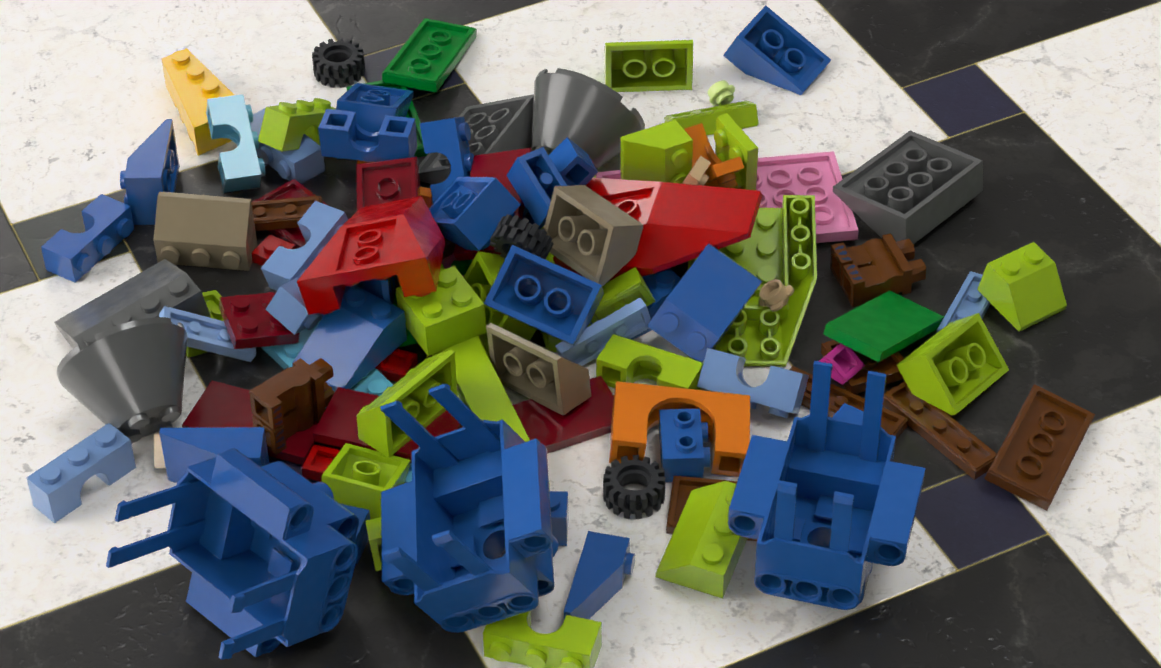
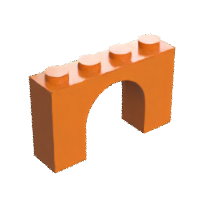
(638, 408)

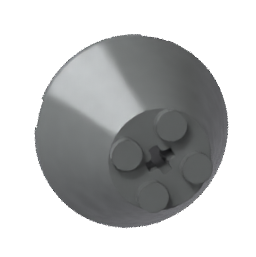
(584, 112)
(130, 375)

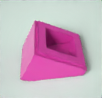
(844, 363)

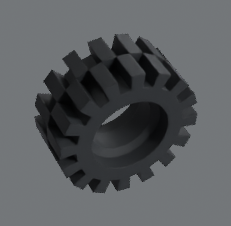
(338, 62)
(522, 235)
(634, 501)

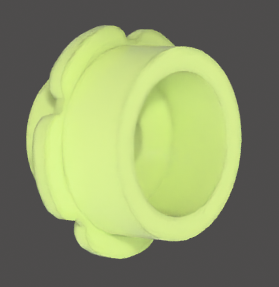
(721, 93)

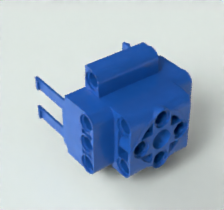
(826, 501)
(464, 507)
(261, 547)

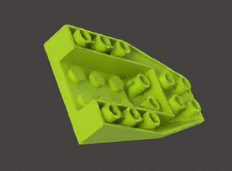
(779, 249)

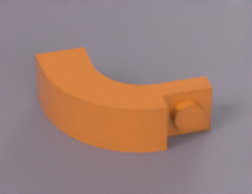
(720, 173)

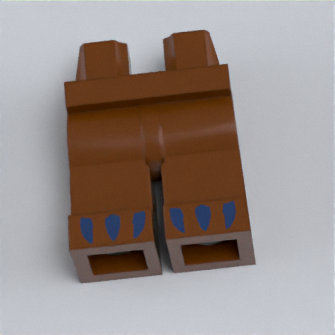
(876, 268)
(291, 401)

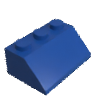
(544, 295)

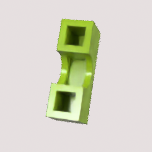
(287, 123)
(631, 361)
(571, 646)

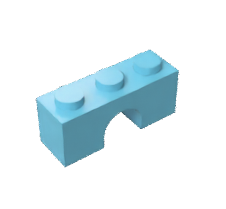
(231, 119)

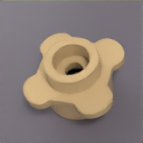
(775, 294)

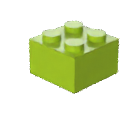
(446, 315)

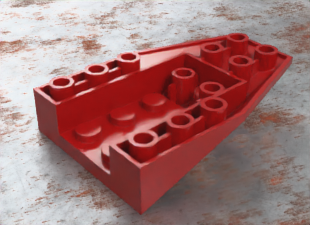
(678, 219)
(376, 245)

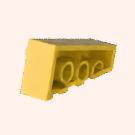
(190, 86)

